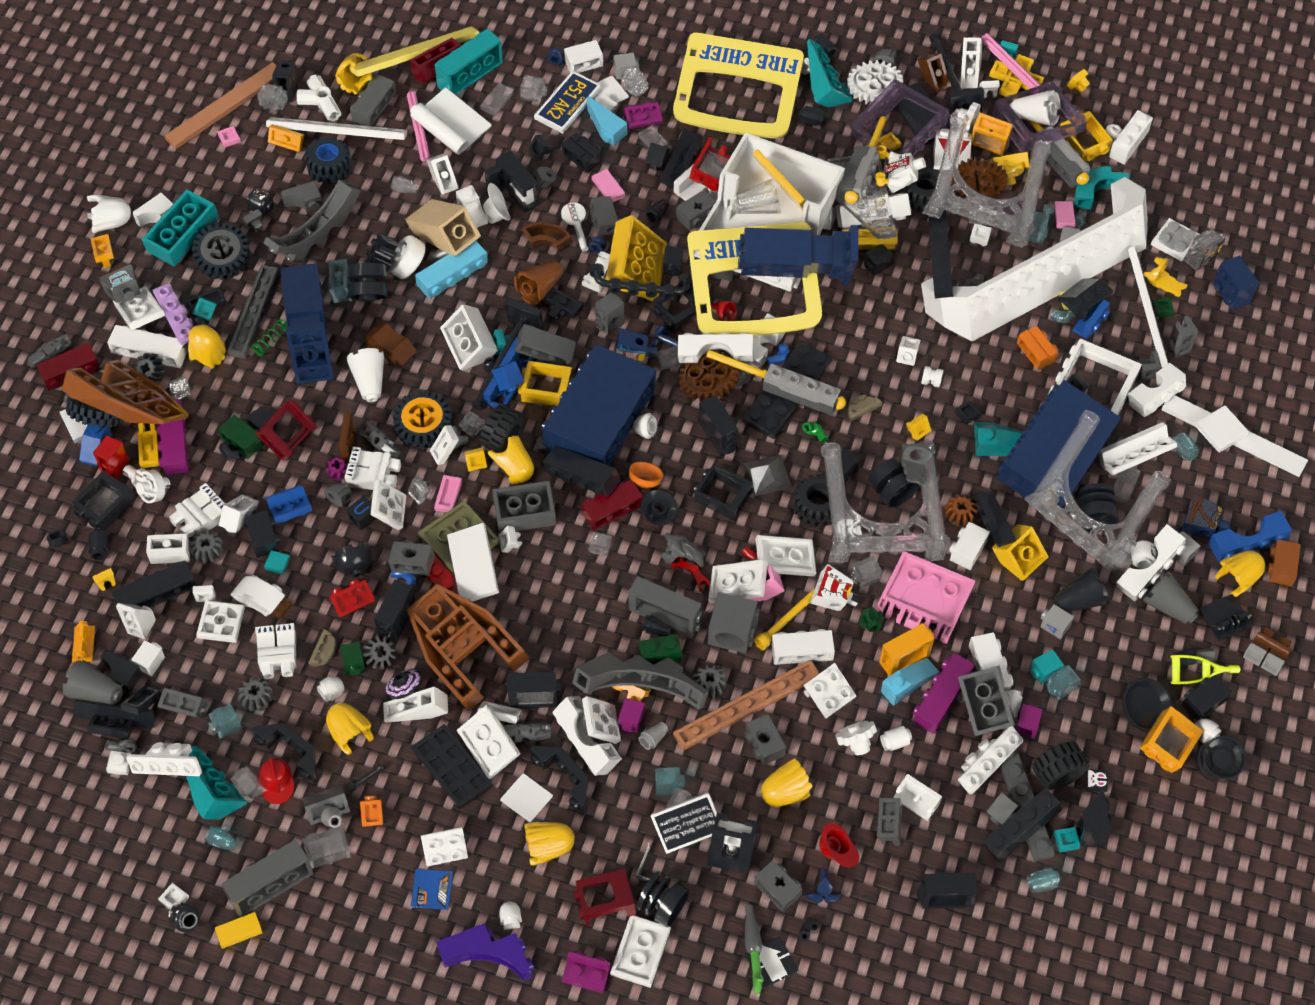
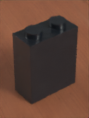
(718, 425)

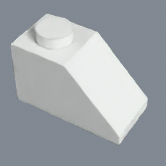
(442, 173)

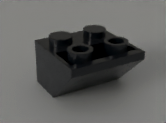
(1094, 824)

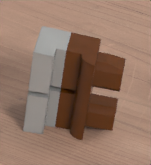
(1263, 645)

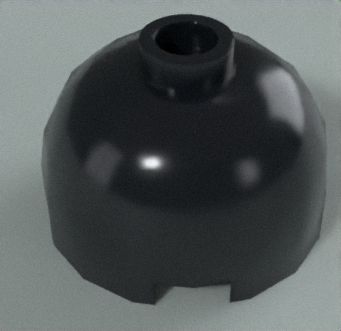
(352, 560)

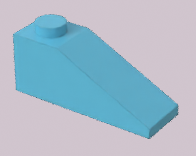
(608, 125)
(908, 680)

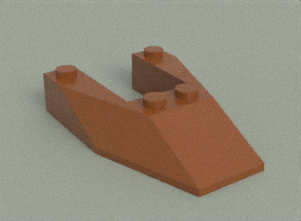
(123, 394)
(453, 628)

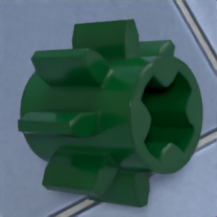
(871, 619)

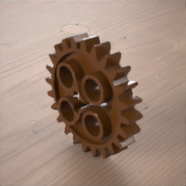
(991, 177)
(707, 378)

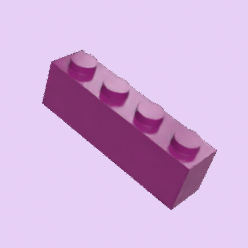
(173, 446)
(943, 693)

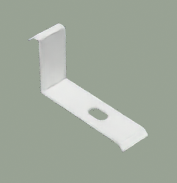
(637, 875)

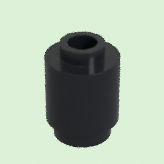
(826, 44)
(812, 116)
(98, 544)

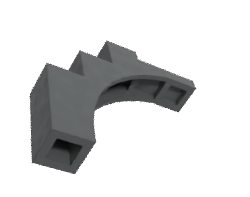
(315, 230)
(637, 671)

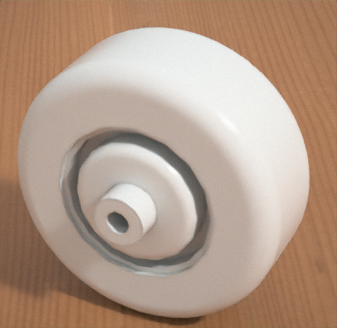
(408, 257)

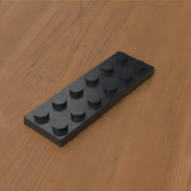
(771, 411)

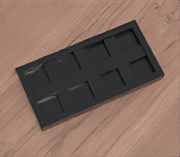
(451, 766)

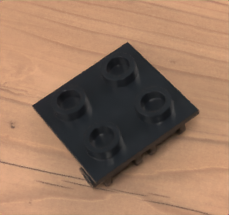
(1226, 617)

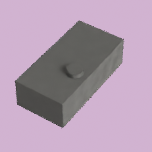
(267, 878)

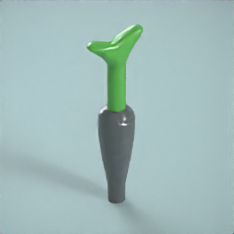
(753, 946)

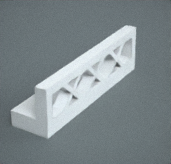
(1135, 448)

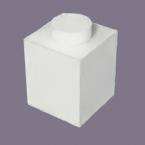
(149, 657)

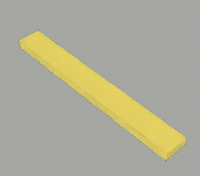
(410, 52)

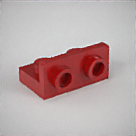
(351, 598)

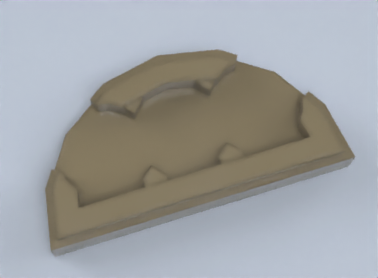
(862, 405)
(324, 650)

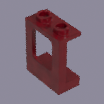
(272, 439)
(622, 893)

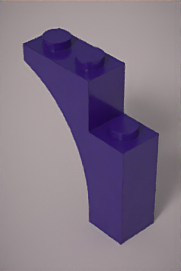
(479, 945)

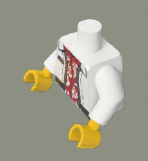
(899, 169)

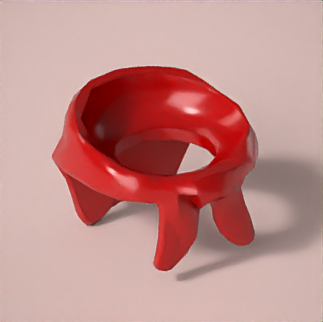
(725, 308)

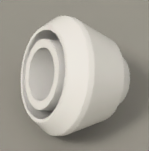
(645, 425)

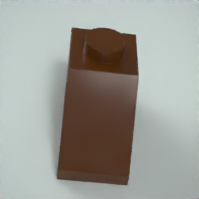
(934, 71)

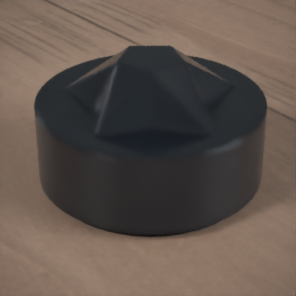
(57, 538)

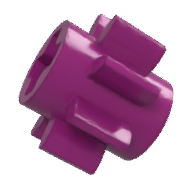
(337, 468)

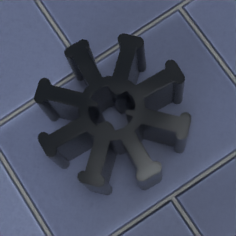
(381, 250)

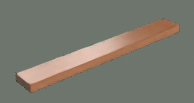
(220, 107)
(745, 705)

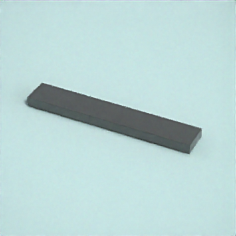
(253, 311)

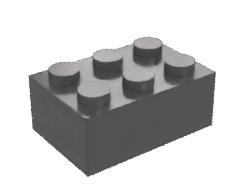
(524, 506)
(987, 700)

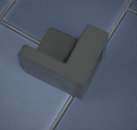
(1149, 367)

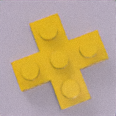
(1011, 83)

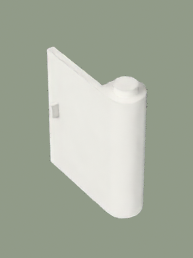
(450, 120)

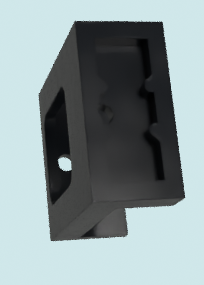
(670, 321)

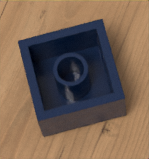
(1235, 283)

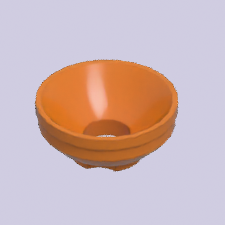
(645, 475)

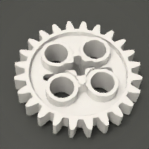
(871, 80)

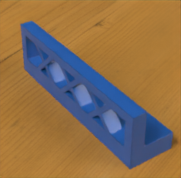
(492, 390)

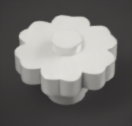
(972, 114)
(857, 736)

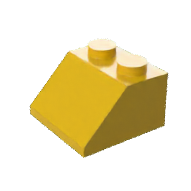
(1022, 555)

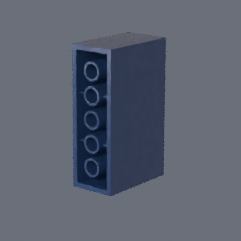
(600, 405)
(1047, 435)

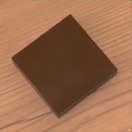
(347, 437)

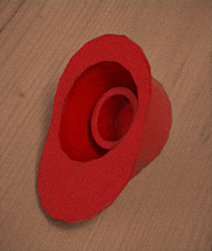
(277, 781)
(837, 845)

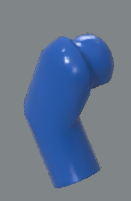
(781, 355)
(410, 578)

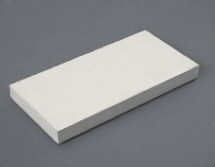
(473, 563)

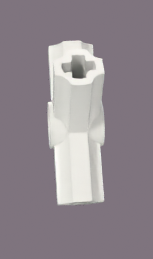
(320, 96)

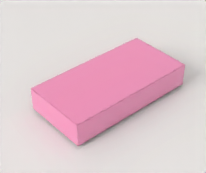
(608, 185)
(1064, 214)
(448, 493)

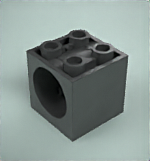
(733, 623)

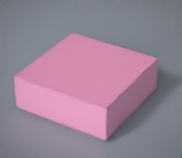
(228, 136)

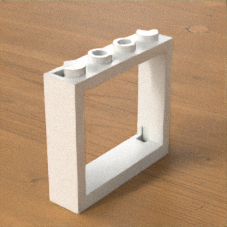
(1106, 358)

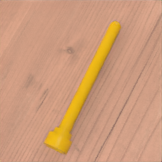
(763, 639)

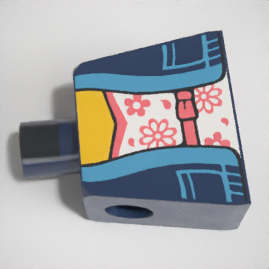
(634, 345)

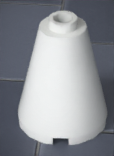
(1038, 107)
(367, 372)

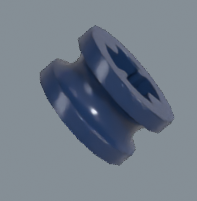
(555, 56)
(597, 245)

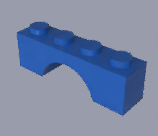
(1230, 543)

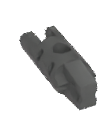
(49, 350)
(380, 440)
(528, 732)

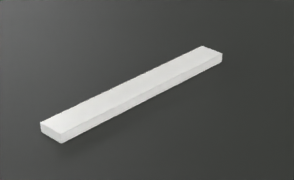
(338, 128)
(1148, 306)
(1252, 443)

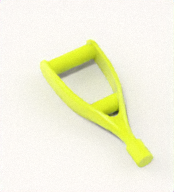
(1206, 669)

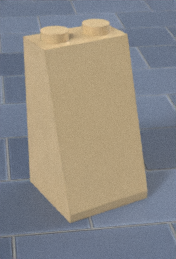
(444, 226)

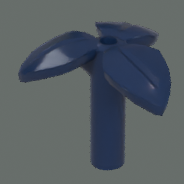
(661, 335)
(824, 889)

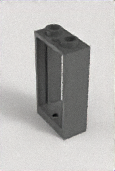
(666, 605)

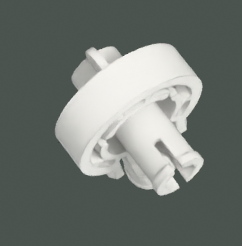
(146, 488)

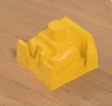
(1013, 164)

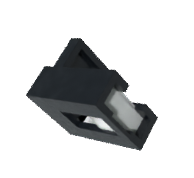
(515, 179)
(732, 844)

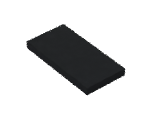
(916, 115)

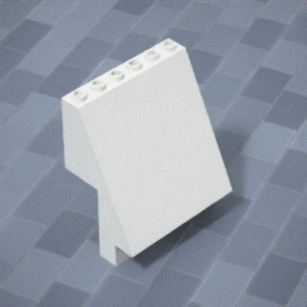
(811, 177)

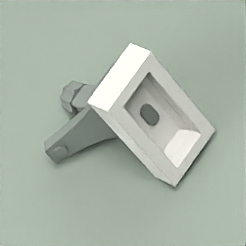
(446, 443)

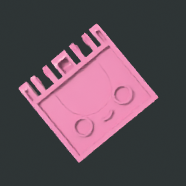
(926, 594)

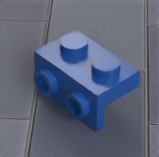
(1092, 324)
(288, 504)

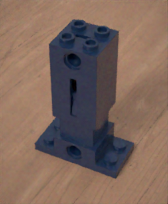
(798, 253)
(306, 323)

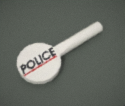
(574, 215)

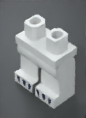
(370, 466)
(198, 512)
(276, 657)

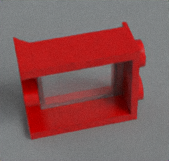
(709, 166)

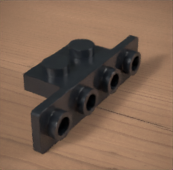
(680, 158)
(994, 518)
(110, 719)

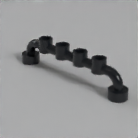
(685, 281)

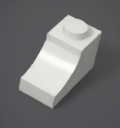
(469, 198)
(152, 210)
(235, 511)

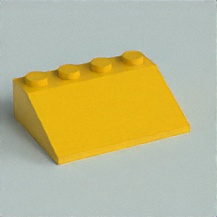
(636, 254)

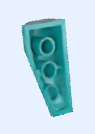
(824, 81)
(994, 439)
(211, 791)

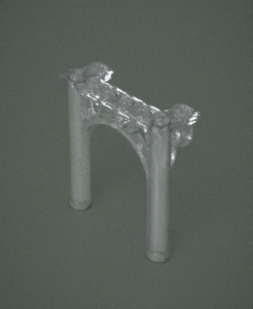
(981, 210)
(1044, 499)
(846, 541)

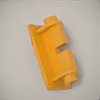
(83, 642)

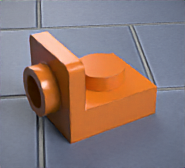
(371, 811)

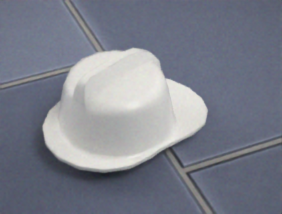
(495, 206)

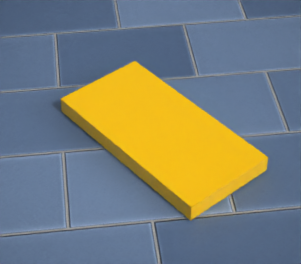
(779, 179)

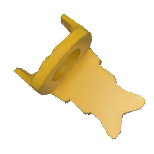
(1161, 279)

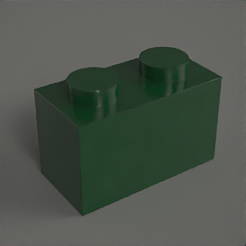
(241, 436)
(660, 648)

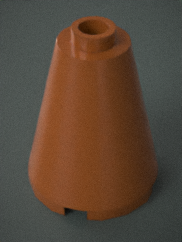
(537, 281)

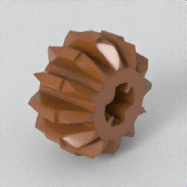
(960, 510)

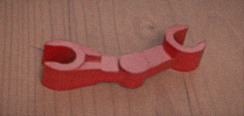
(693, 569)

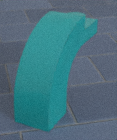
(1098, 179)

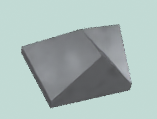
(768, 475)

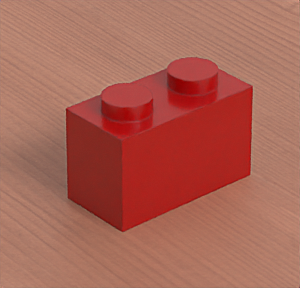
(111, 456)

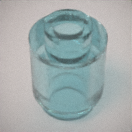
(1186, 447)
(1043, 880)

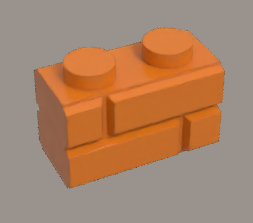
(1037, 347)

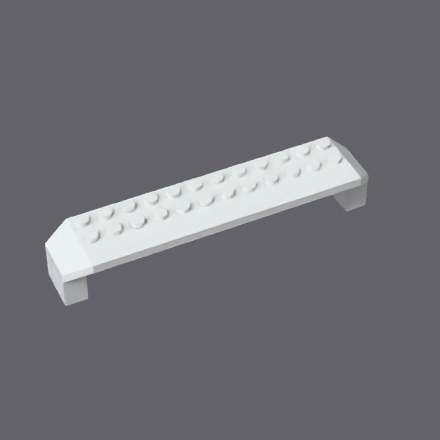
(986, 307)

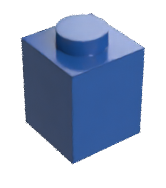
(508, 376)

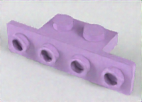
(174, 312)

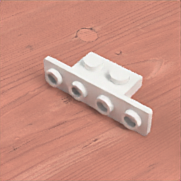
(988, 758)
(165, 760)

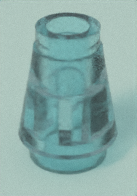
(219, 838)

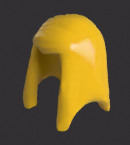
(349, 80)
(206, 346)
(514, 461)
(1245, 566)
(345, 723)
(786, 785)
(548, 840)

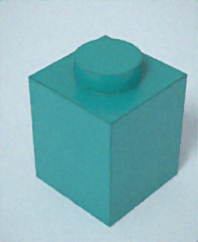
(1045, 666)

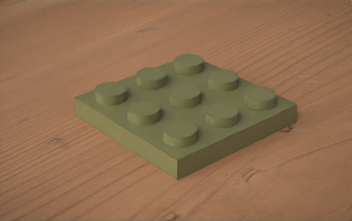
(452, 521)

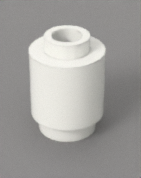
(896, 738)

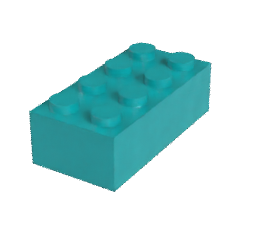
(469, 62)
(178, 227)

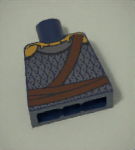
(1204, 518)

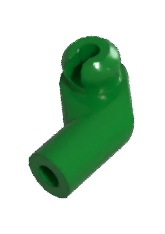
(816, 430)

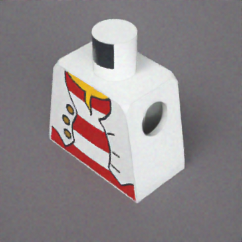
(833, 590)

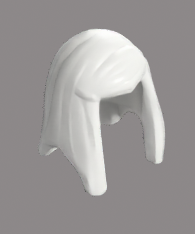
(108, 213)

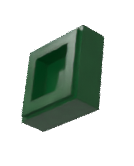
(1163, 307)

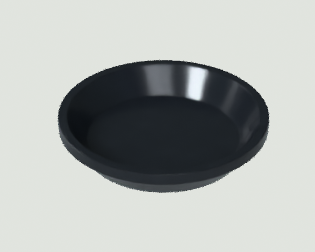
(1144, 702)

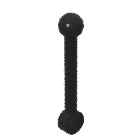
(352, 786)

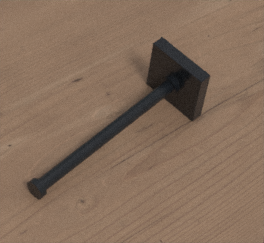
(959, 98)
(517, 314)

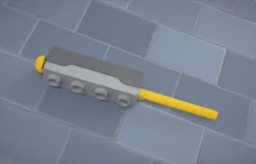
(1066, 160)
(861, 168)
(791, 385)

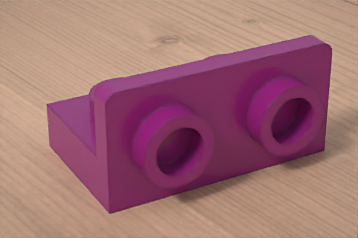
(643, 115)
(586, 971)

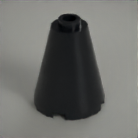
(1082, 593)

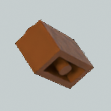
(1283, 562)

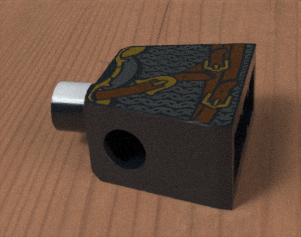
(286, 74)

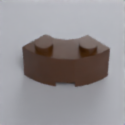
(547, 234)
(395, 347)

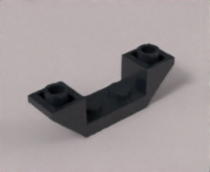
(269, 734)
(546, 756)

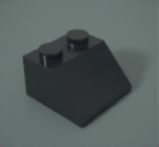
(1086, 297)

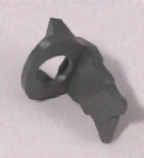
(914, 465)
(682, 547)

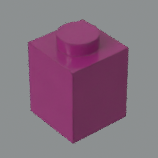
(631, 715)
(1028, 720)

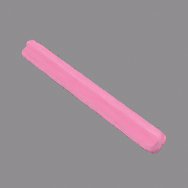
(1018, 70)
(419, 130)

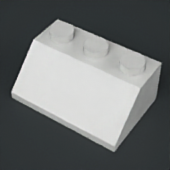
(468, 337)

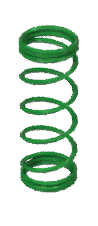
(259, 347)

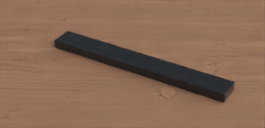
(940, 257)

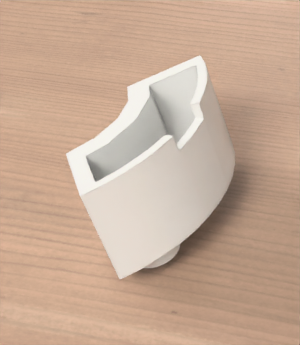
(258, 594)

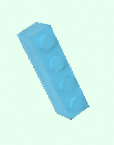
(451, 269)

